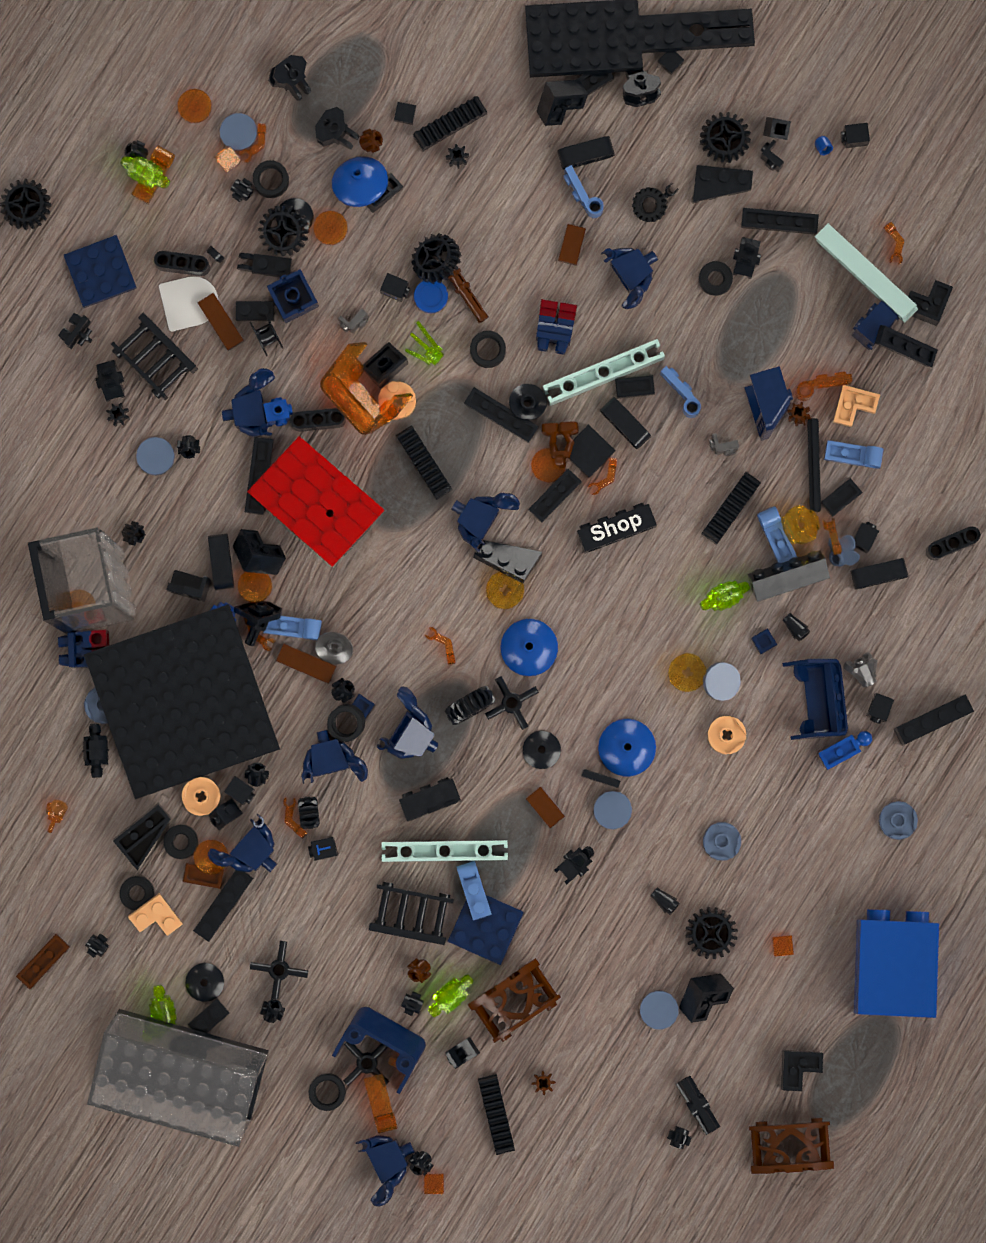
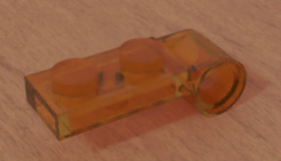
(162, 158)
(823, 381)
(380, 1103)

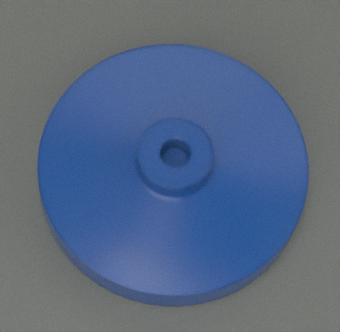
(430, 297)

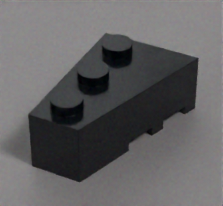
(429, 799)
(142, 834)

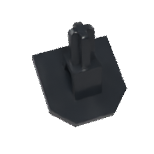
(258, 617)

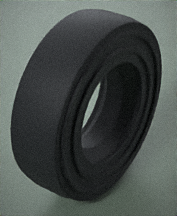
(715, 290)
(169, 838)
(125, 892)

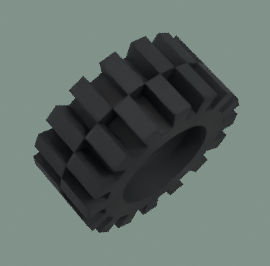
(638, 204)

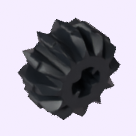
(308, 812)

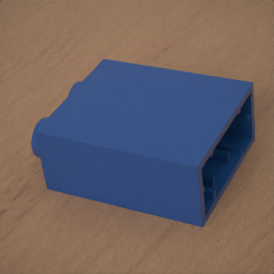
(896, 965)

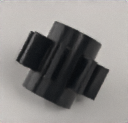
(136, 149)
(458, 161)
(242, 190)
(120, 419)
(188, 446)
(133, 533)
(342, 690)
(256, 774)
(97, 945)
(412, 1003)
(272, 1010)
(679, 1137)
(420, 1163)

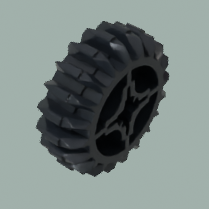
(717, 139)
(33, 205)
(283, 223)
(428, 267)
(470, 705)
(723, 945)

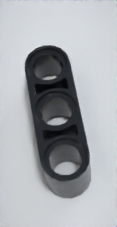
(586, 152)
(174, 258)
(308, 417)
(625, 423)
(961, 539)
(221, 561)
(879, 573)

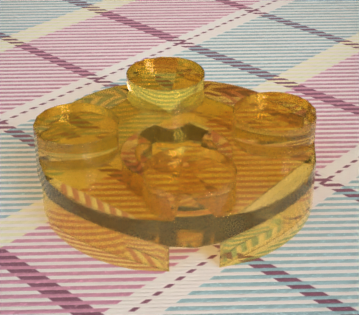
(793, 531)
(497, 598)
(681, 663)

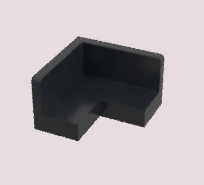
(558, 98)
(931, 307)
(256, 555)
(189, 585)
(703, 994)
(794, 1065)

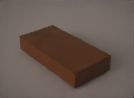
(572, 244)
(545, 807)
(195, 876)

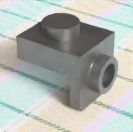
(358, 321)
(727, 448)

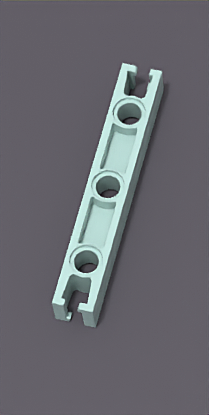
(866, 272)
(589, 377)
(458, 851)

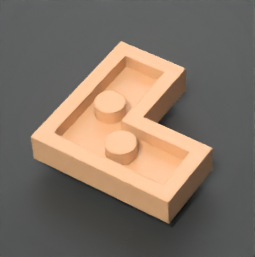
(850, 401)
(155, 910)

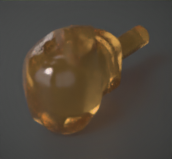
(56, 812)

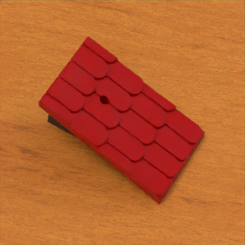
(302, 490)

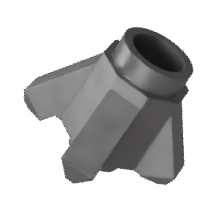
(863, 669)

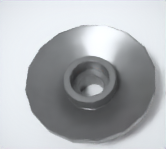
(334, 653)

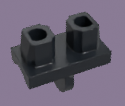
(80, 324)

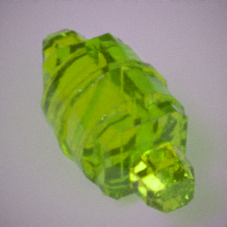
(145, 172)
(723, 592)
(451, 995)
(168, 1005)

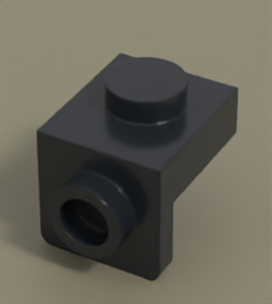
(771, 160)
(225, 814)
(462, 1052)

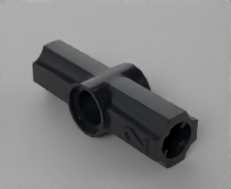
(698, 1105)

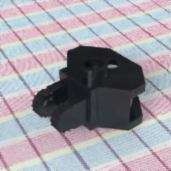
(288, 74)
(641, 86)
(335, 130)
(746, 257)
(110, 380)
(575, 863)

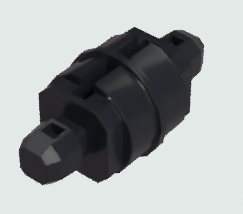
(95, 750)

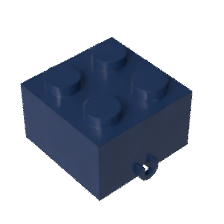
(292, 296)
(867, 328)

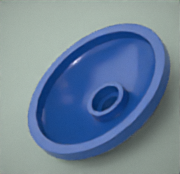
(363, 188)
(531, 661)
(620, 760)

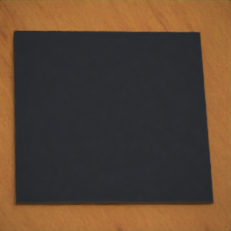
(182, 701)

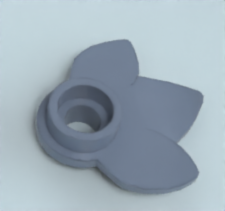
(848, 555)

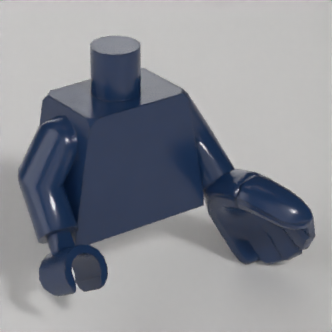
(633, 271)
(248, 405)
(480, 514)
(413, 732)
(331, 757)
(250, 852)
(389, 1163)

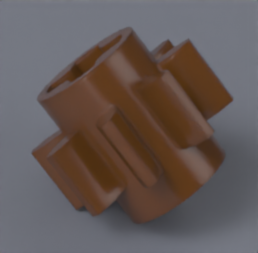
(371, 140)
(802, 410)
(419, 970)
(543, 1088)

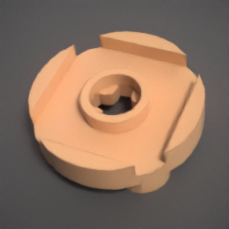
(396, 388)
(728, 724)
(206, 806)

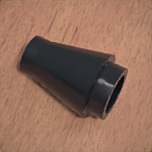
(796, 627)
(665, 901)

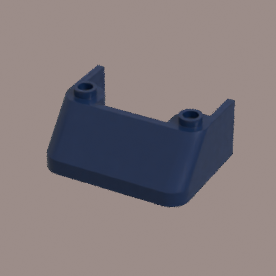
(768, 400)
(823, 698)
(388, 1033)

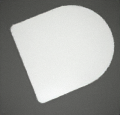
(181, 301)

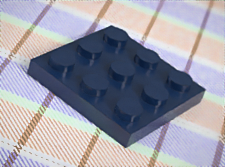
(100, 271)
(489, 935)

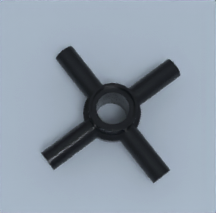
(503, 707)
(287, 971)
(360, 1056)

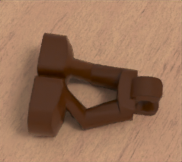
(553, 430)

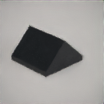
(385, 364)

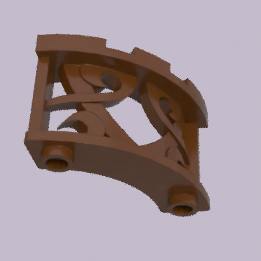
(523, 975)
(769, 1163)

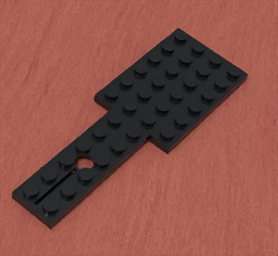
(613, 35)

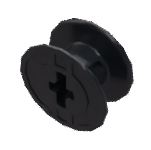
(266, 335)

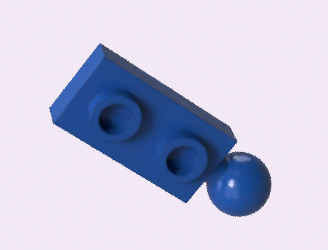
(844, 749)

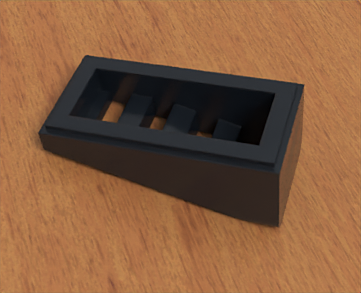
(385, 197)

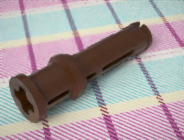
(462, 288)

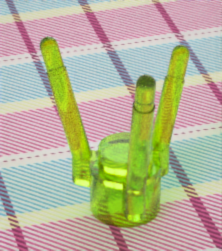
(433, 353)

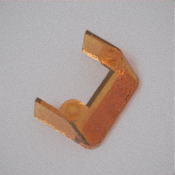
(352, 399)

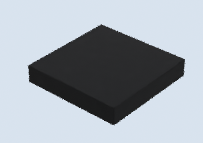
(590, 451)

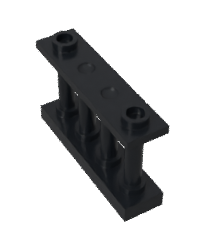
(158, 339)
(399, 928)

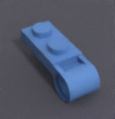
(580, 195)
(682, 389)
(854, 454)
(773, 529)
(295, 628)
(473, 890)

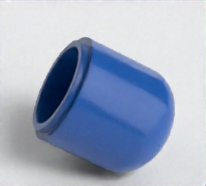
(821, 143)

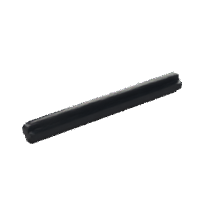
(814, 464)

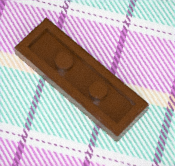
(220, 321)
(306, 663)
(43, 961)

